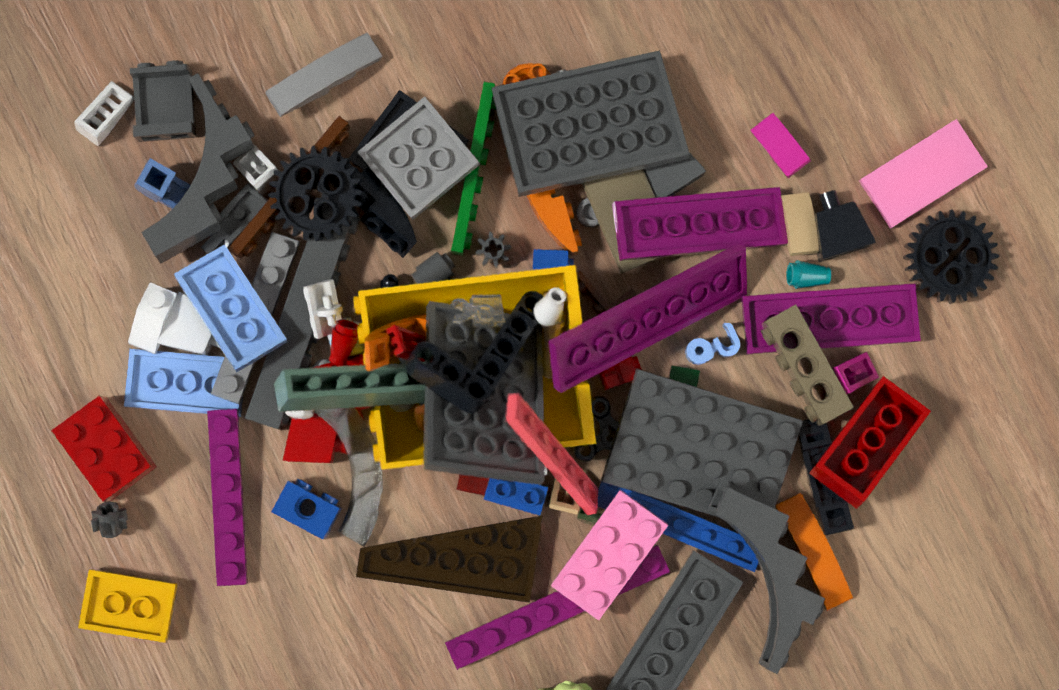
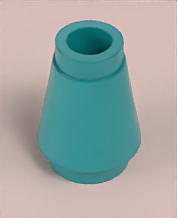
(806, 274)

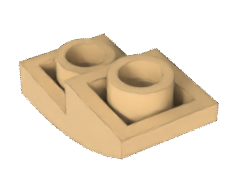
(800, 224)

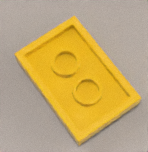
(127, 605)

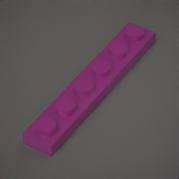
(227, 497)

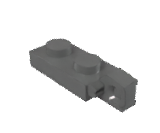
(236, 218)

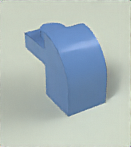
(161, 184)

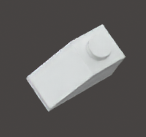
(151, 317)

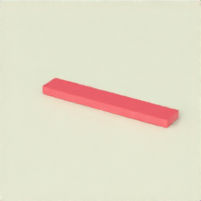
(552, 453)

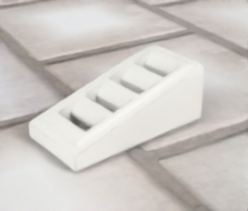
(103, 128)

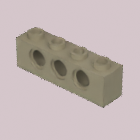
(836, 400)

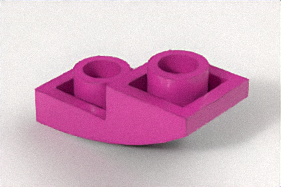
(780, 145)

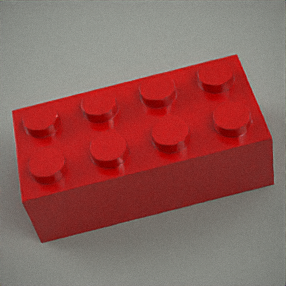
(870, 442)

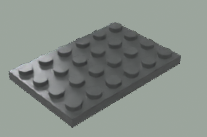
(589, 123)
(483, 440)
(687, 440)

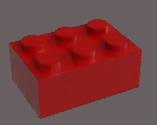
(104, 448)

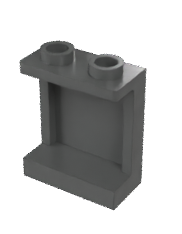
(163, 102)

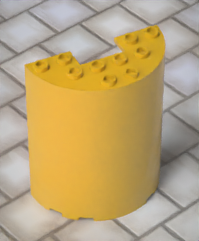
(565, 413)

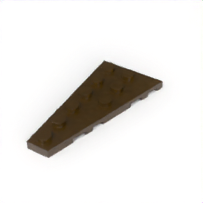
(477, 561)

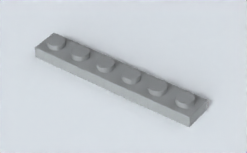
(268, 285)

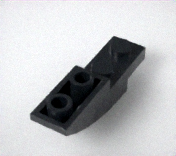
(382, 212)

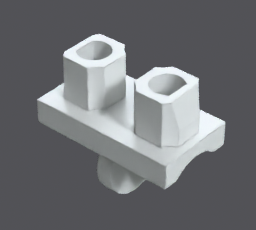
(323, 307)

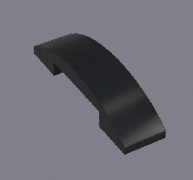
(830, 507)

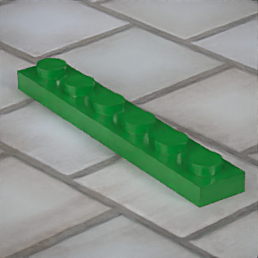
(473, 182)

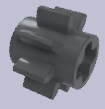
(498, 244)
(109, 519)

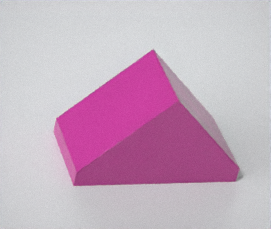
(855, 372)

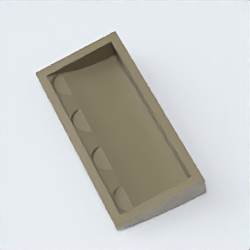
(617, 188)

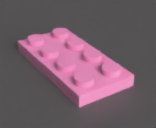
(609, 554)

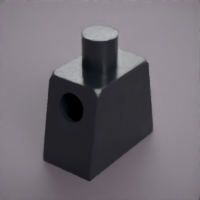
(840, 228)

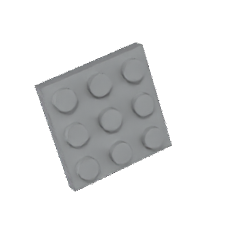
(418, 158)

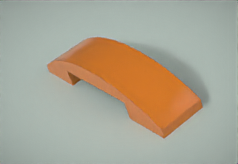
(378, 345)
(812, 543)

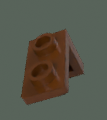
(600, 305)

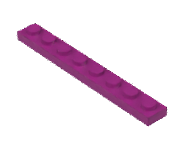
(537, 617)

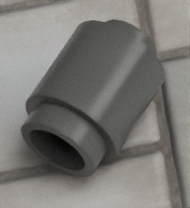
(434, 269)

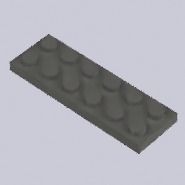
(678, 627)

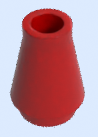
(343, 341)

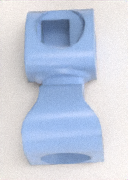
(701, 351)

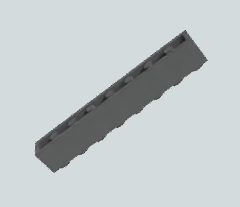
(318, 263)

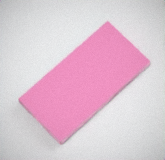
(923, 173)

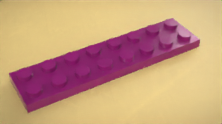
(648, 318)

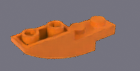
(555, 218)

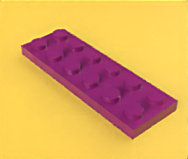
(699, 223)
(838, 316)

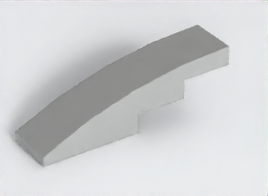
(323, 74)

